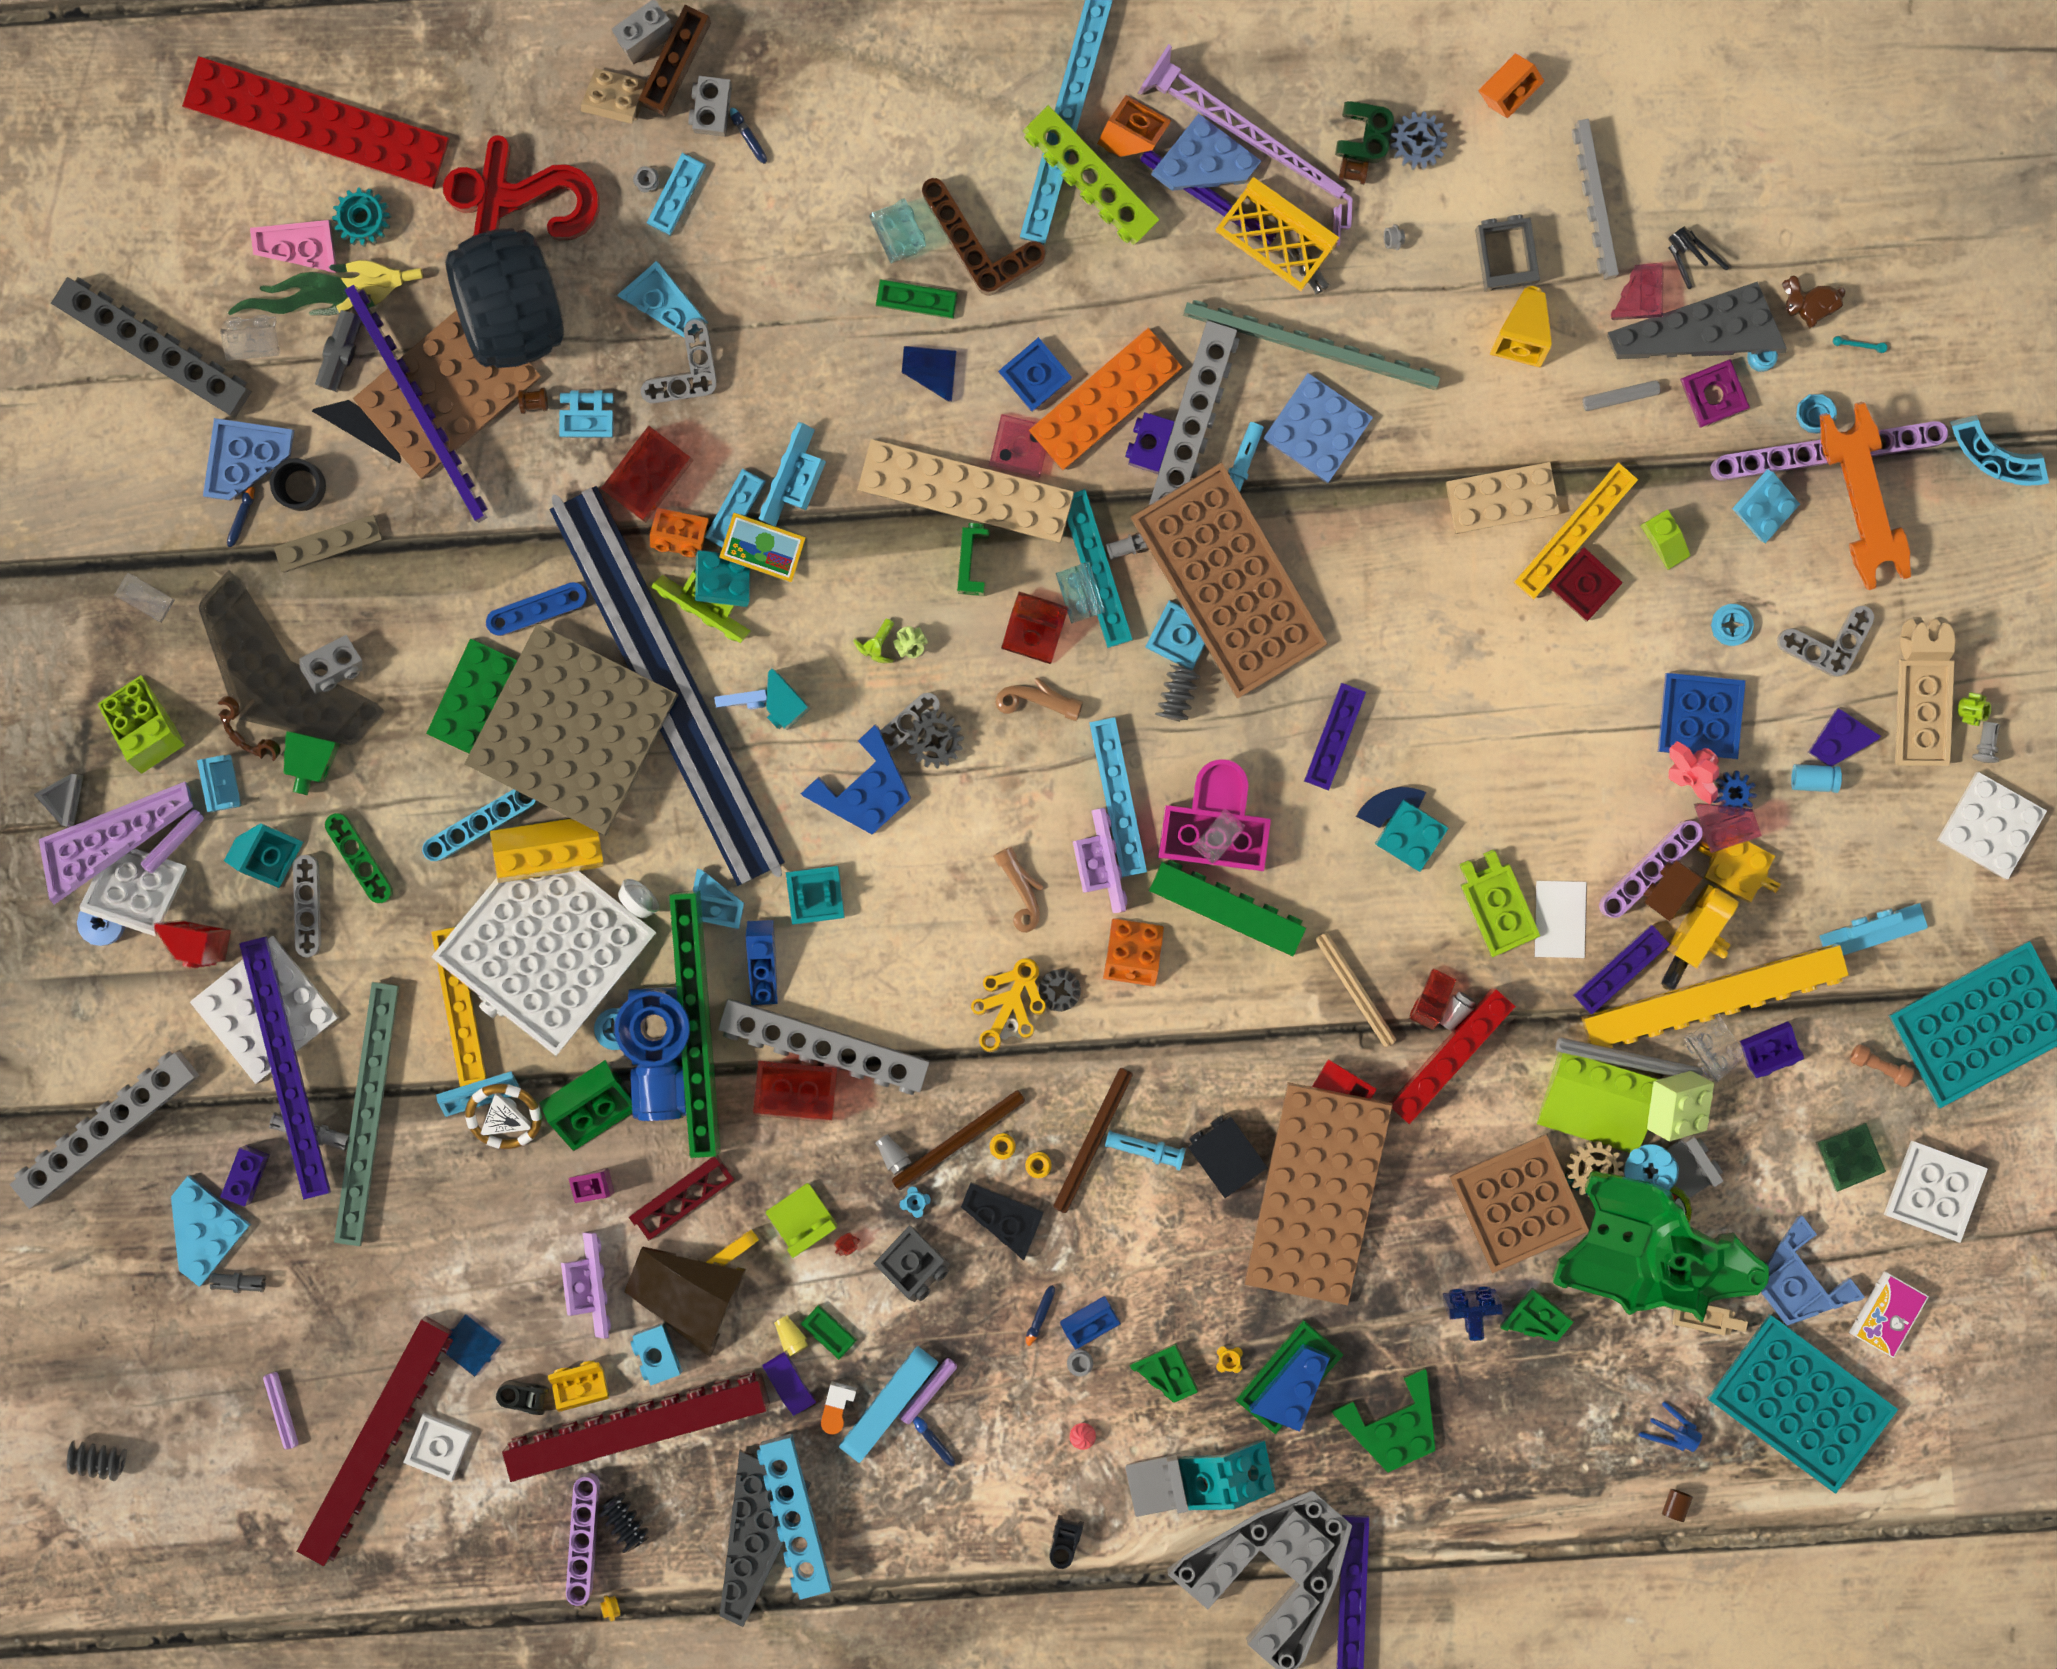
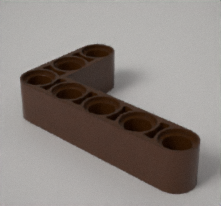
(973, 246)

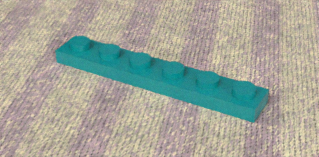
(1090, 549)

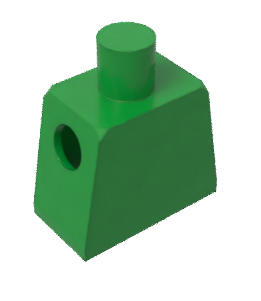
(307, 759)

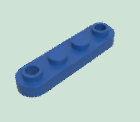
(536, 609)

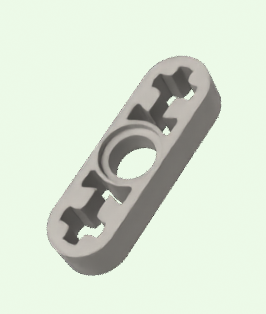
(917, 702)

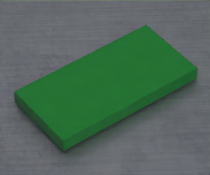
(1301, 1335)

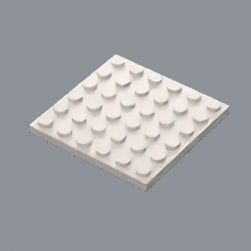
(544, 951)

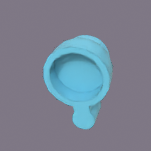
(1762, 362)

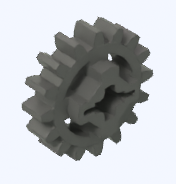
(923, 744)

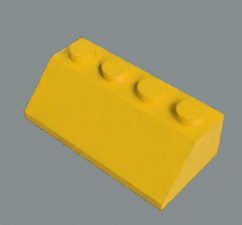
(545, 850)

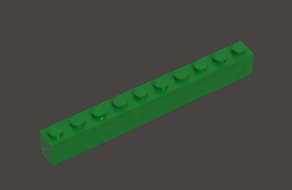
(694, 997)

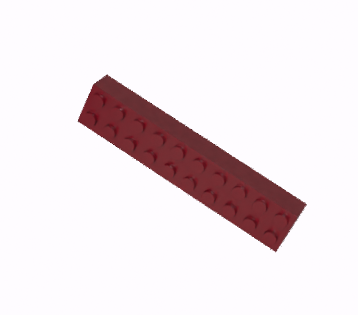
(636, 1427)

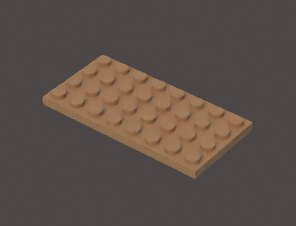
(1228, 580)
(1318, 1193)

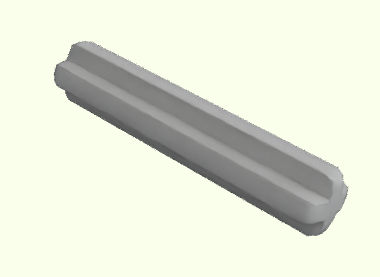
(1621, 395)

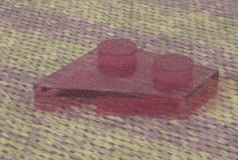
(1642, 294)
(1726, 825)

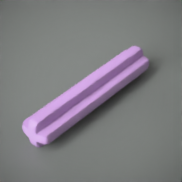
(172, 841)
(927, 1391)
(280, 1410)

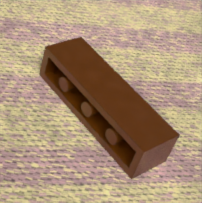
(675, 60)

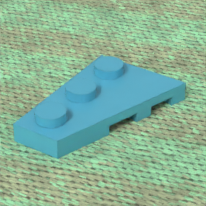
(662, 299)

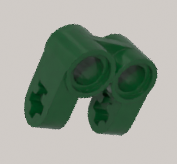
(1366, 113)

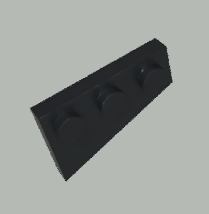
(1004, 1217)

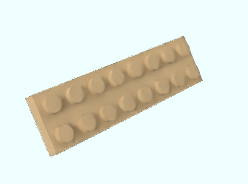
(966, 491)

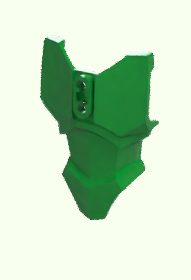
(1661, 1260)

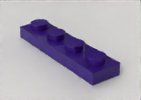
(1334, 736)
(1621, 969)

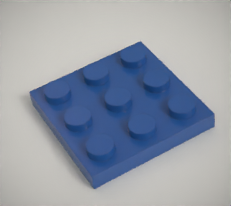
(1702, 714)

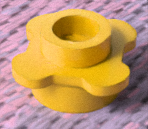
(1223, 1365)

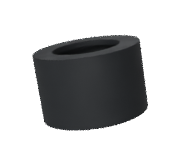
(283, 471)

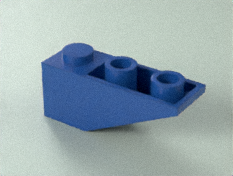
(761, 962)

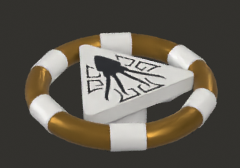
(503, 1116)

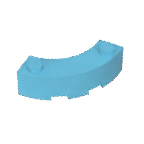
(1996, 461)

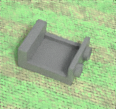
(643, 31)

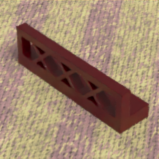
(672, 1192)

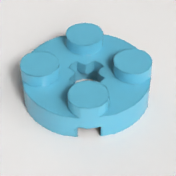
(1652, 1154)

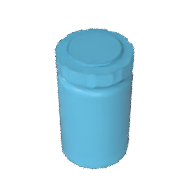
(1816, 778)

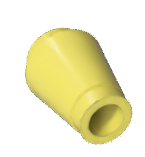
(790, 1336)

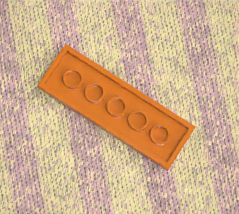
(1105, 399)

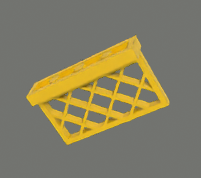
(1293, 219)

